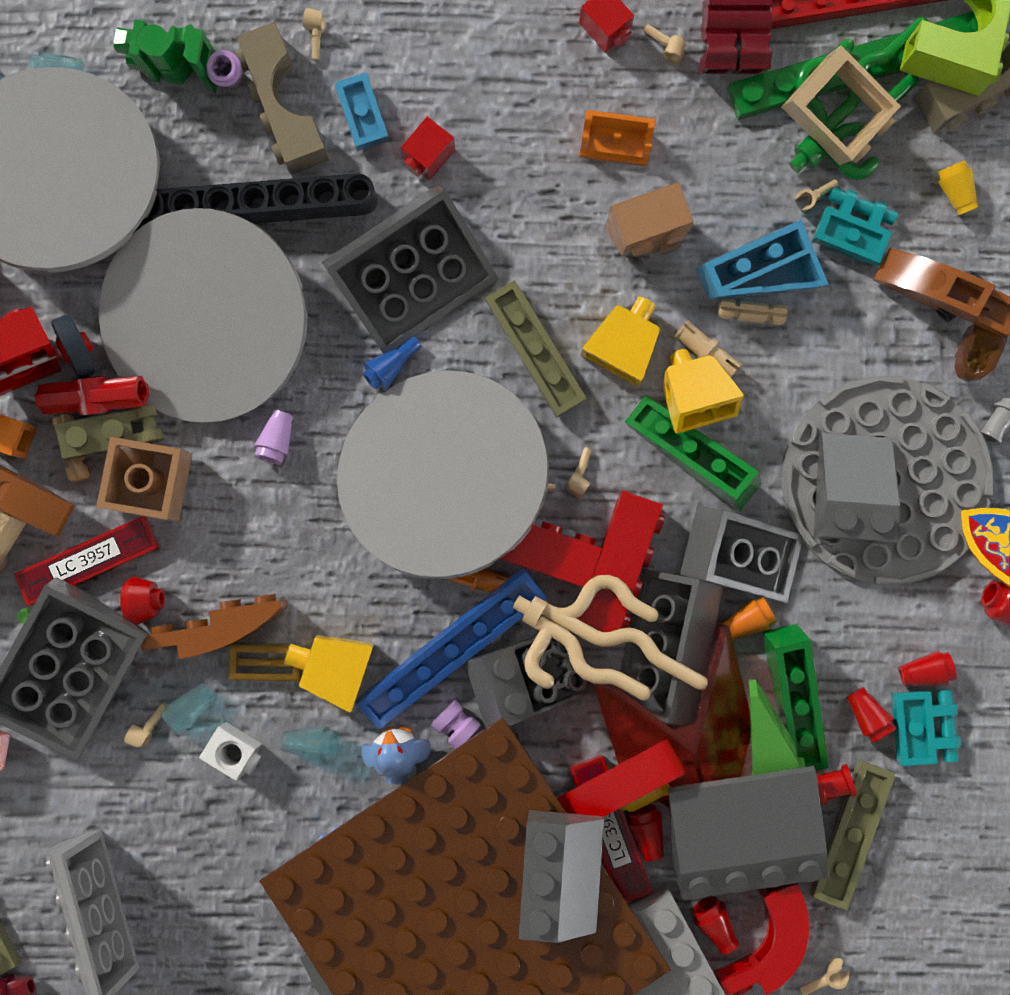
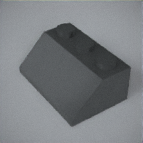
(560, 876)

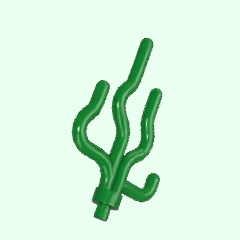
(809, 152)

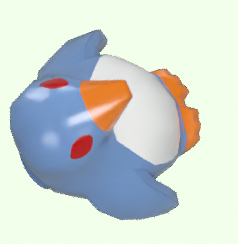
(395, 753)

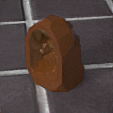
(978, 353)

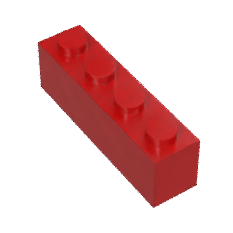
(556, 554)
(622, 556)

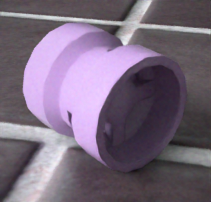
(455, 724)

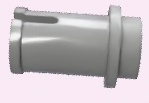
(998, 422)

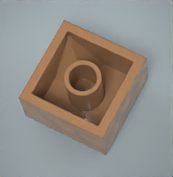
(650, 222)
(144, 479)

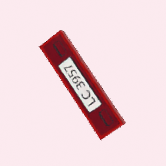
(89, 558)
(618, 845)

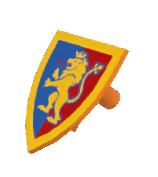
(989, 539)

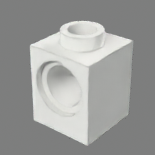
(216, 751)

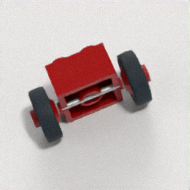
(28, 354)

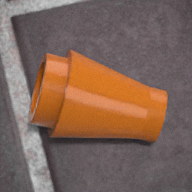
(750, 619)

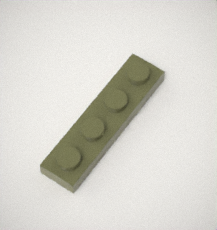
(535, 349)
(853, 834)

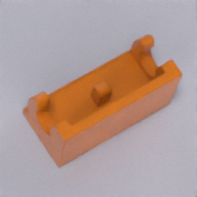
(617, 138)

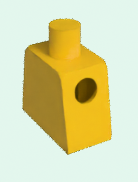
(624, 341)
(699, 392)
(331, 668)

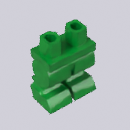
(164, 53)

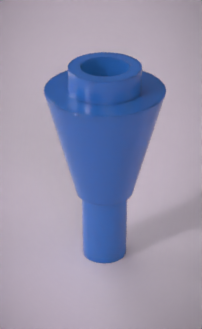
(384, 368)

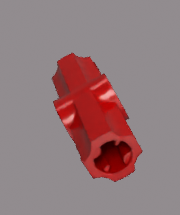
(92, 395)

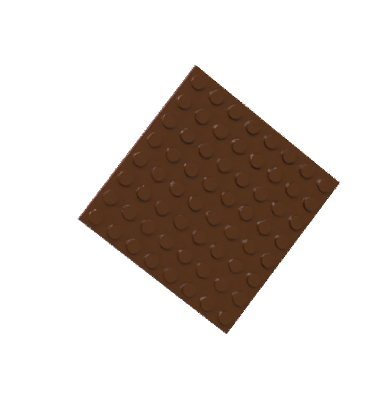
(431, 891)

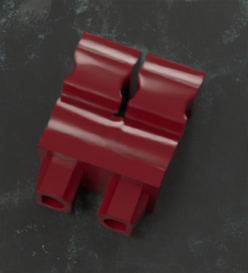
(741, 21)

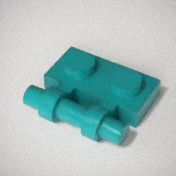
(852, 235)
(915, 727)

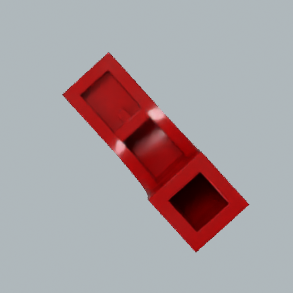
(781, 949)

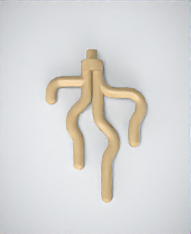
(557, 623)

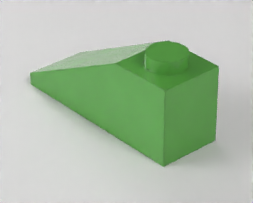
(770, 742)

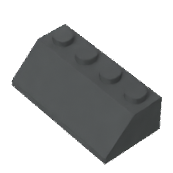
(682, 632)

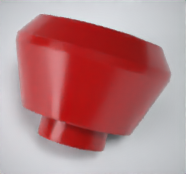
(141, 600)

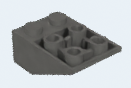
(508, 692)

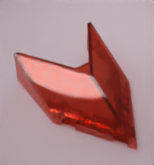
(707, 748)

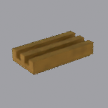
(234, 661)

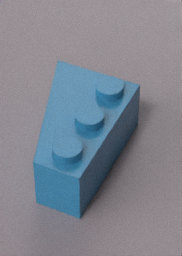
(766, 266)

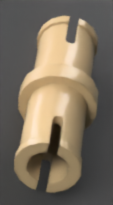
(704, 346)

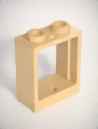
(863, 86)

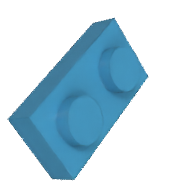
(361, 111)

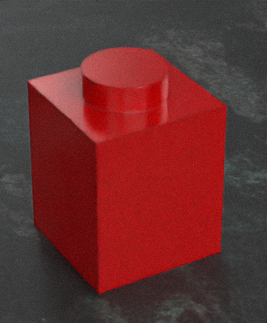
(607, 22)
(427, 149)

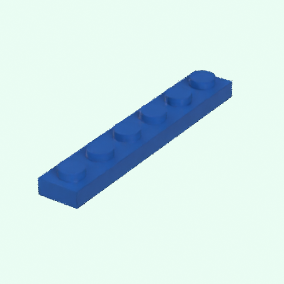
(448, 650)

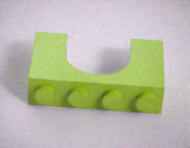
(960, 58)

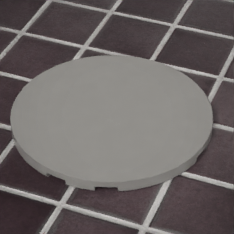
(71, 169)
(203, 314)
(939, 473)
(443, 474)

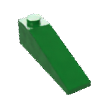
(696, 454)
(796, 691)

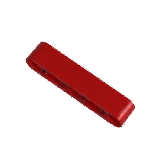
(625, 782)

